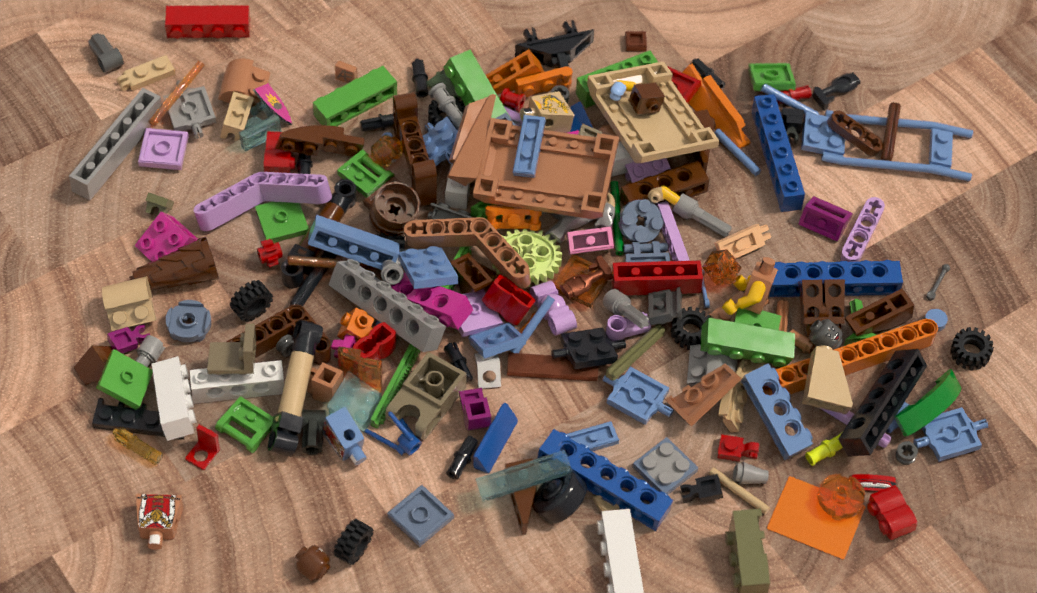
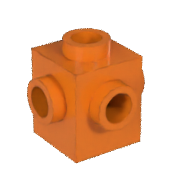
(356, 324)

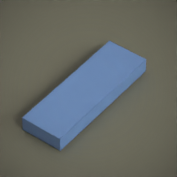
(529, 146)
(596, 436)

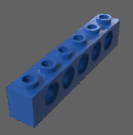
(778, 153)
(863, 284)
(610, 490)

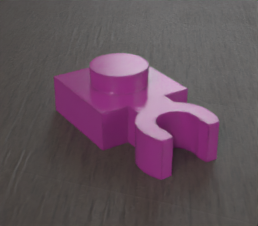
(126, 340)

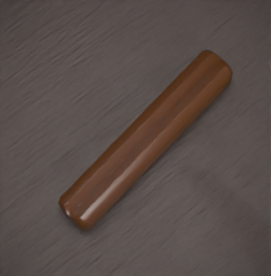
(890, 131)

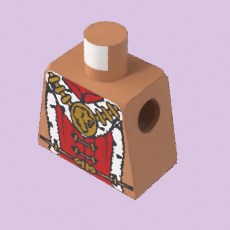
(158, 517)

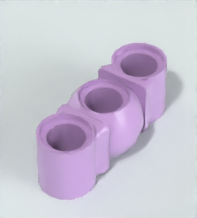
(559, 316)

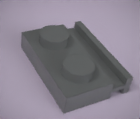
(664, 306)

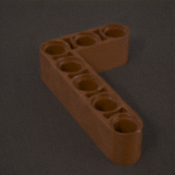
(285, 321)

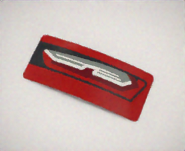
(875, 482)

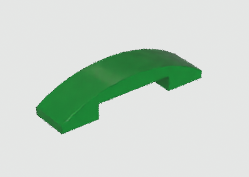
(930, 405)

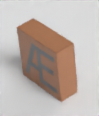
(345, 72)

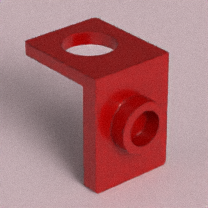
(208, 442)

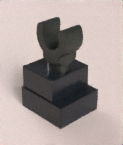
(793, 122)

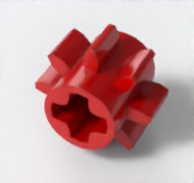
(269, 253)

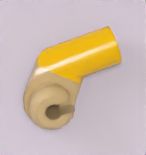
(663, 193)

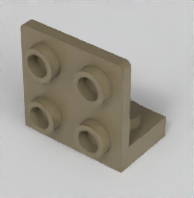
(234, 356)

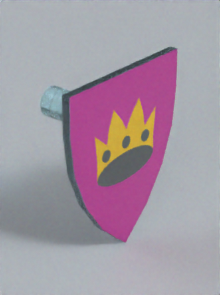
(270, 104)

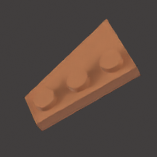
(701, 397)

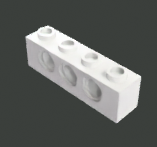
(265, 381)

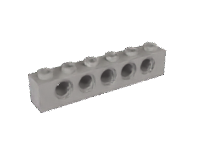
(387, 305)

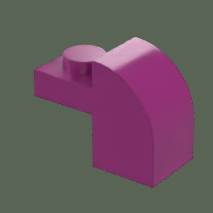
(475, 409)

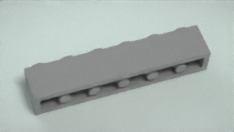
(114, 145)

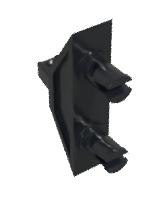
(556, 50)

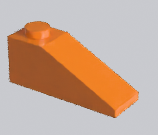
(519, 67)

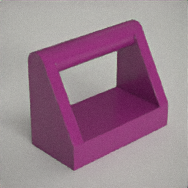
(823, 221)

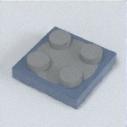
(665, 466)

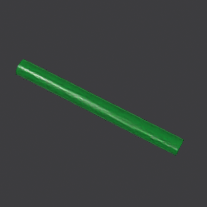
(618, 237)

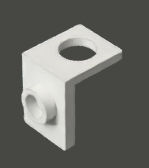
(488, 364)

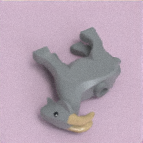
(570, 222)

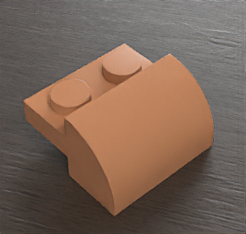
(243, 79)

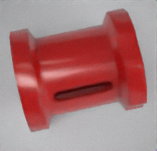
(512, 99)

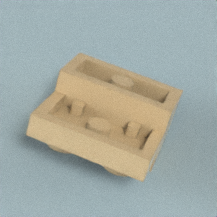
(128, 303)

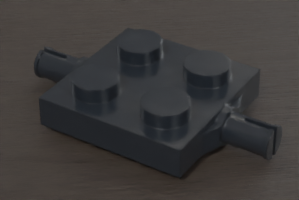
(588, 348)

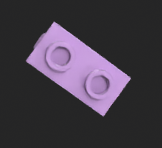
(639, 171)

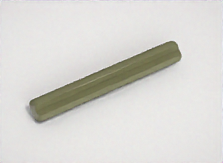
(635, 352)

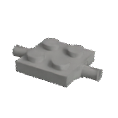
(191, 111)

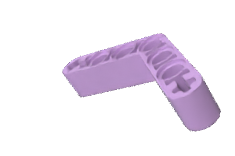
(261, 188)

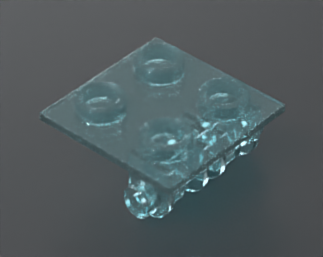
(358, 398)

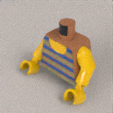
(757, 288)

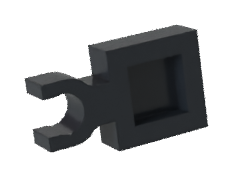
(706, 488)

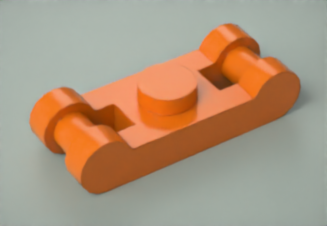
(513, 218)

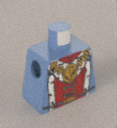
(344, 436)

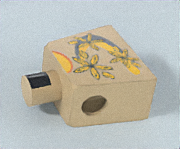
(553, 108)

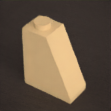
(826, 382)

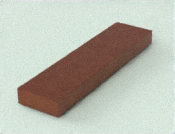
(545, 367)

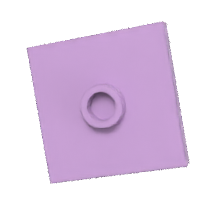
(163, 149)
(481, 317)

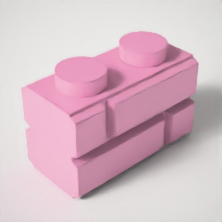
(589, 240)

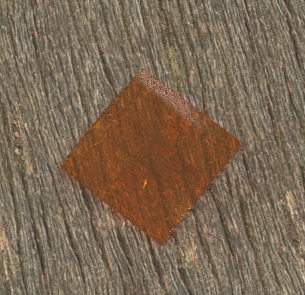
(365, 369)

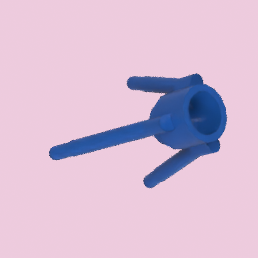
(407, 440)

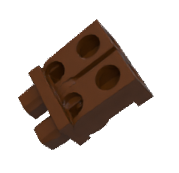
(822, 301)

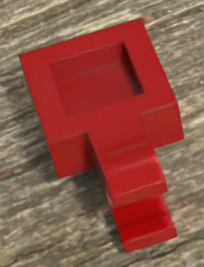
(733, 448)

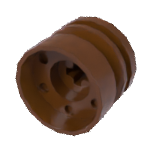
(395, 199)

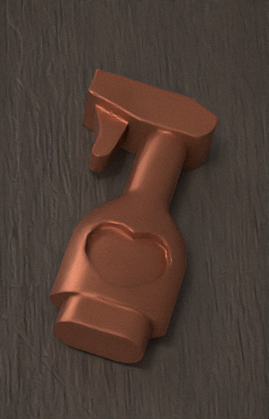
(582, 283)

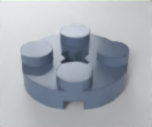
(652, 223)
(188, 332)

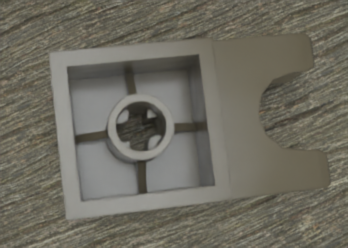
(428, 394)

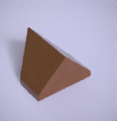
(472, 274)
(92, 364)

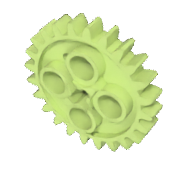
(537, 251)

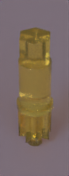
(138, 446)

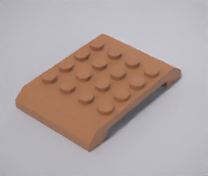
(569, 175)

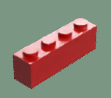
(207, 21)
(656, 276)

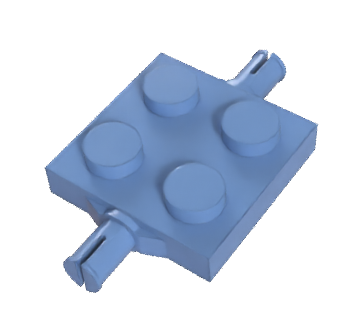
(440, 140)
(638, 396)
(951, 434)

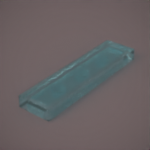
(523, 475)

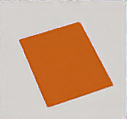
(804, 520)

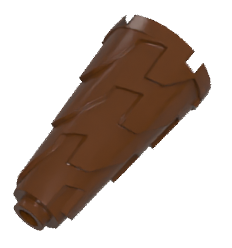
(187, 265)

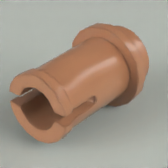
(803, 342)

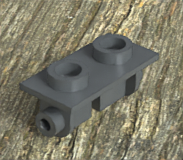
(443, 211)

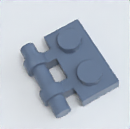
(655, 247)

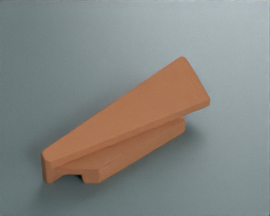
(471, 140)

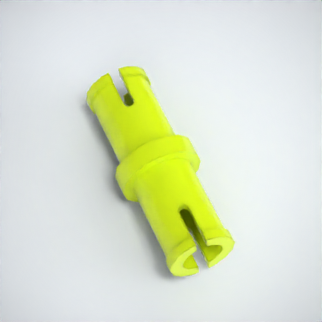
(826, 449)

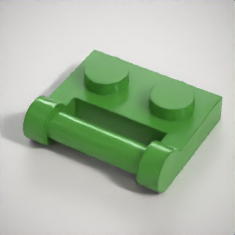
(365, 181)
(248, 417)

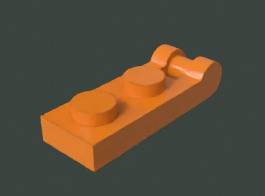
(544, 81)

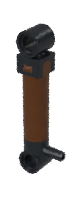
(342, 199)

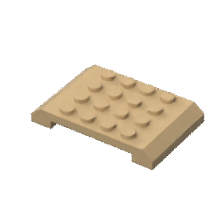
(651, 135)

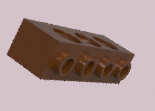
(686, 179)

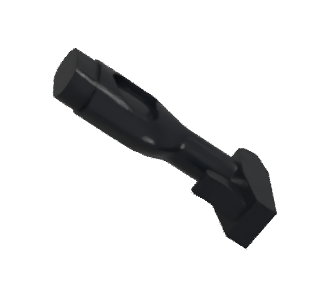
(839, 85)

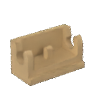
(236, 115)

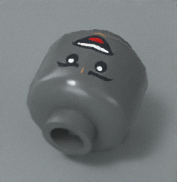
(825, 334)

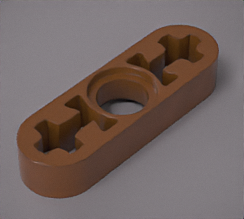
(863, 145)

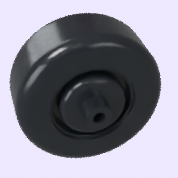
(560, 498)

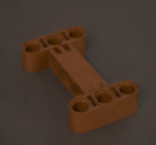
(408, 131)

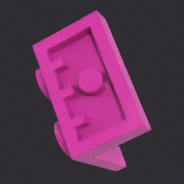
(164, 237)

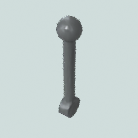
(931, 294)

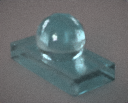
(256, 131)

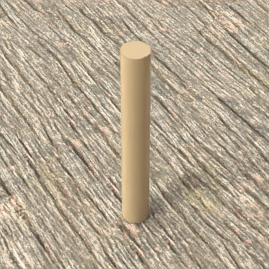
(741, 492)

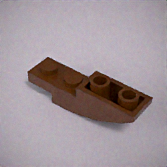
(313, 138)

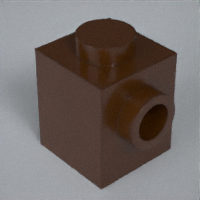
(646, 98)

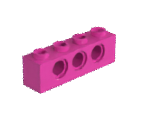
(445, 304)

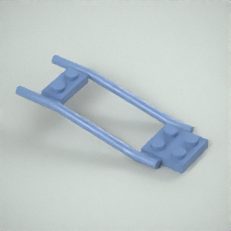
(821, 139)

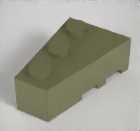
(748, 552)

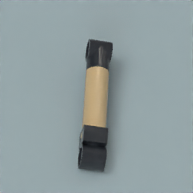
(288, 420)

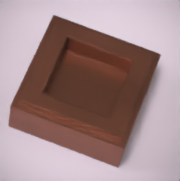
(636, 41)

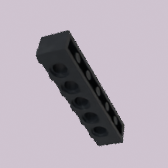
(882, 403)

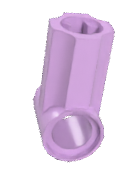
(623, 327)

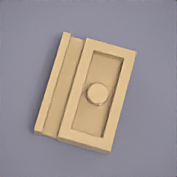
(732, 408)

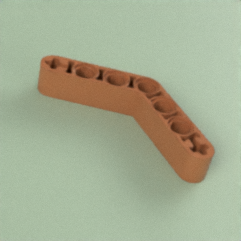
(422, 235)

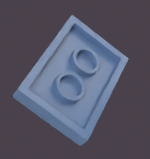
(428, 267)

